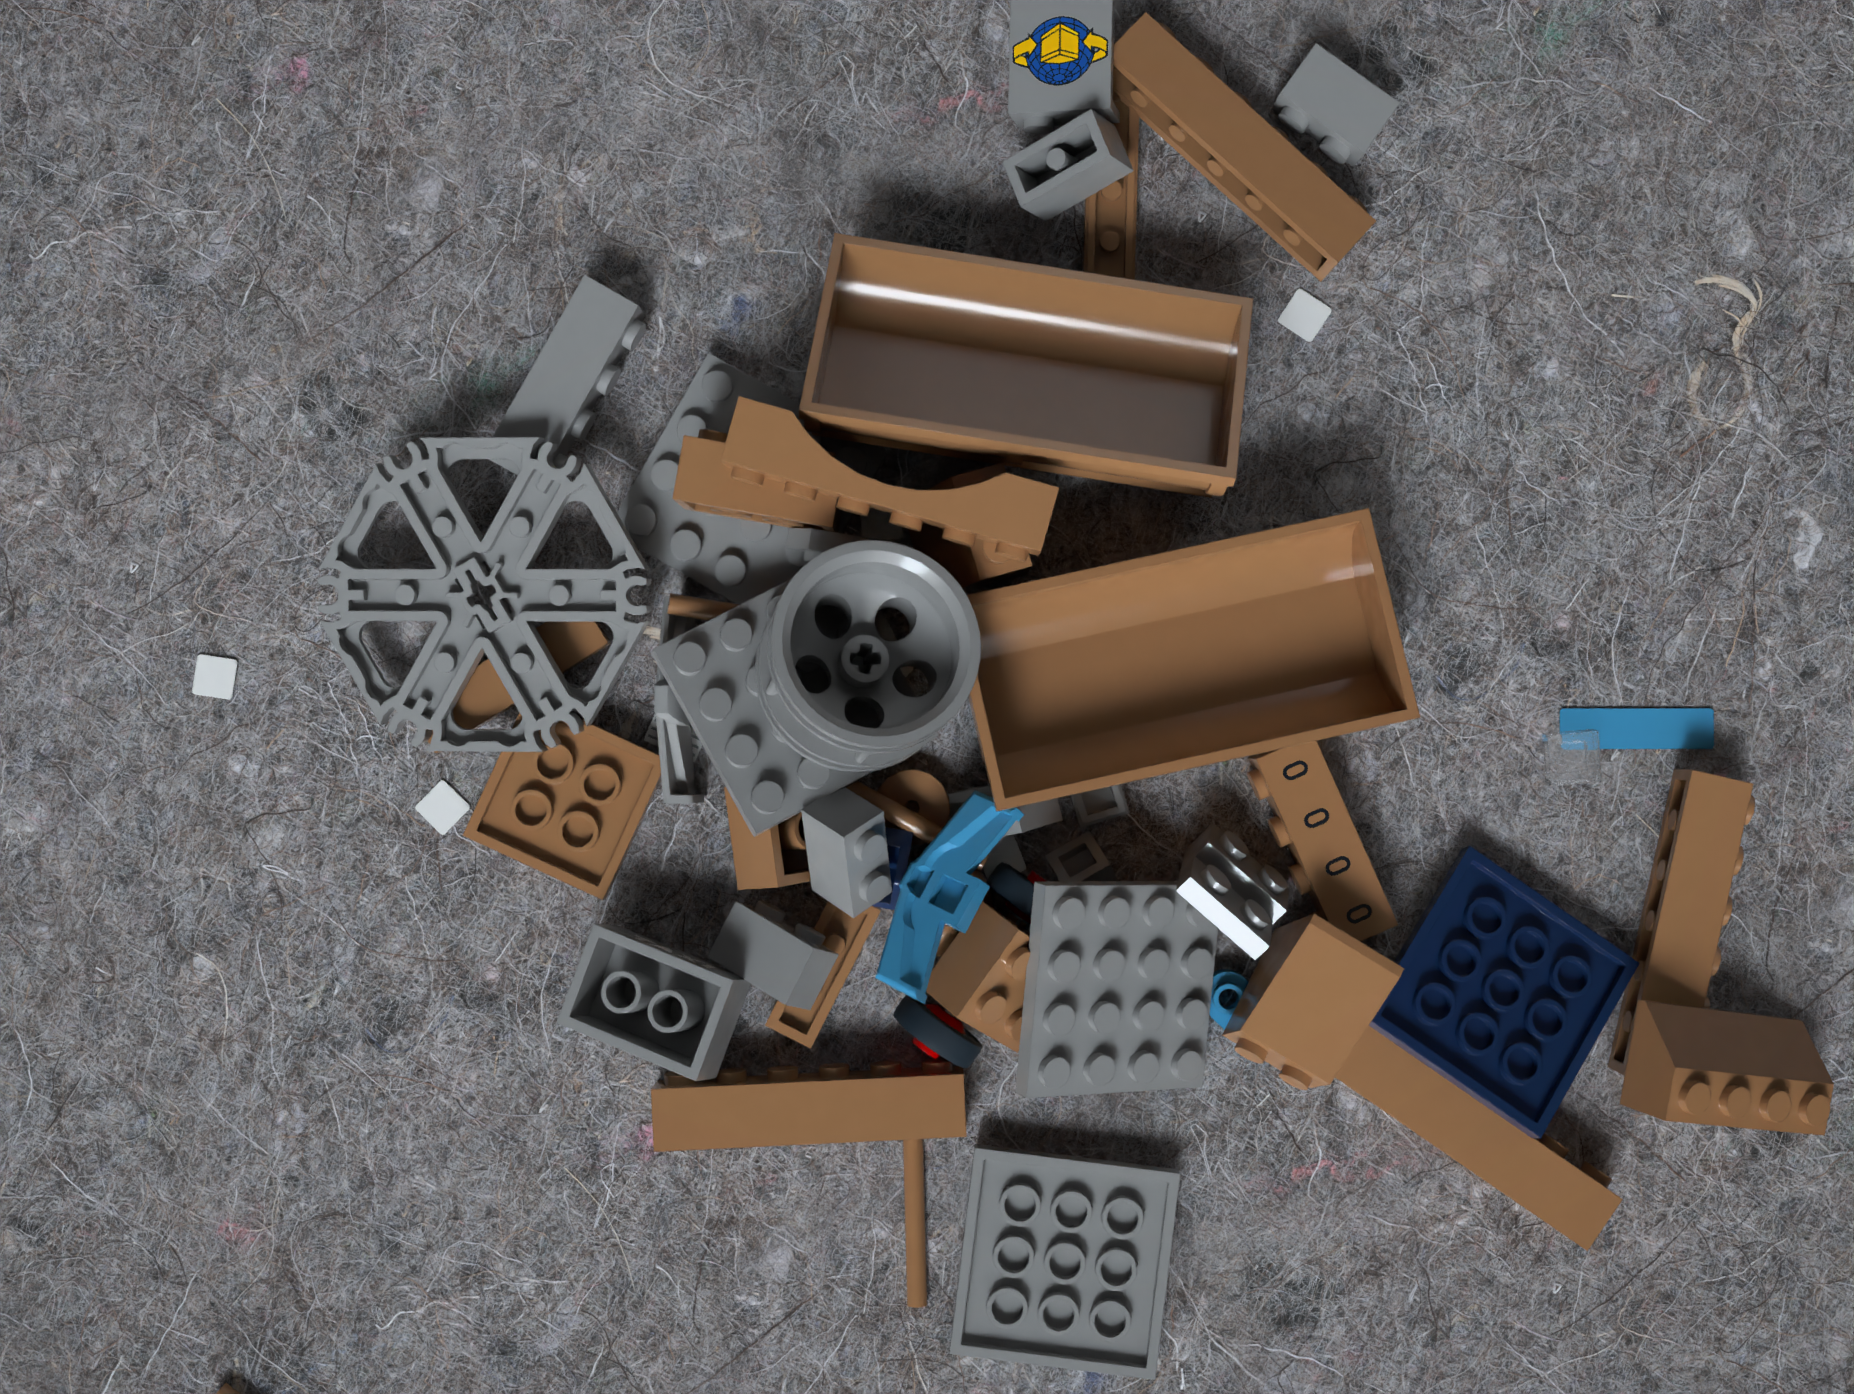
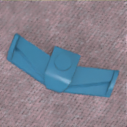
(941, 892)

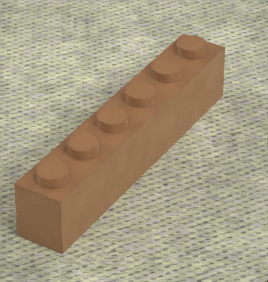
(1236, 147)
(1686, 897)
(809, 1106)
(1481, 1140)

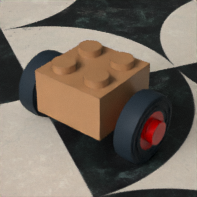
(978, 978)

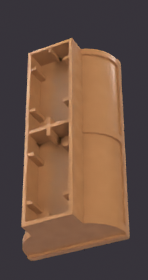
(1028, 366)
(1186, 659)

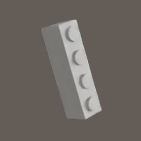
(573, 370)

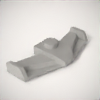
(674, 726)

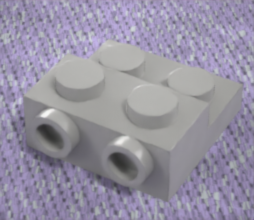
(1233, 889)

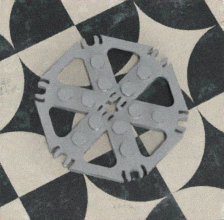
(447, 594)

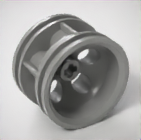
(860, 582)

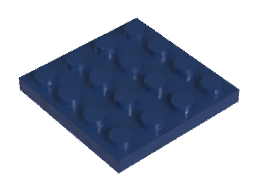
(1502, 992)

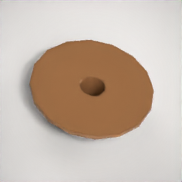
(920, 794)

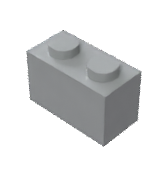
(1334, 106)
(1068, 165)
(847, 851)
(774, 955)

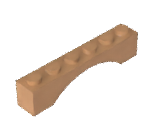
(1001, 510)

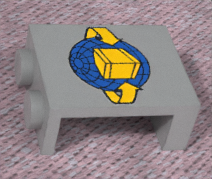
(1061, 61)

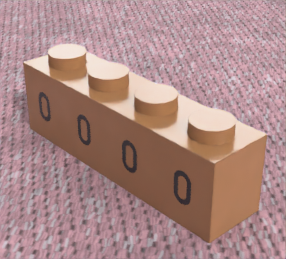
(1321, 839)

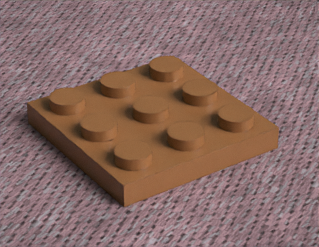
(568, 806)

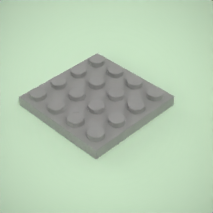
(720, 551)
(716, 687)
(1114, 989)
(1064, 1261)

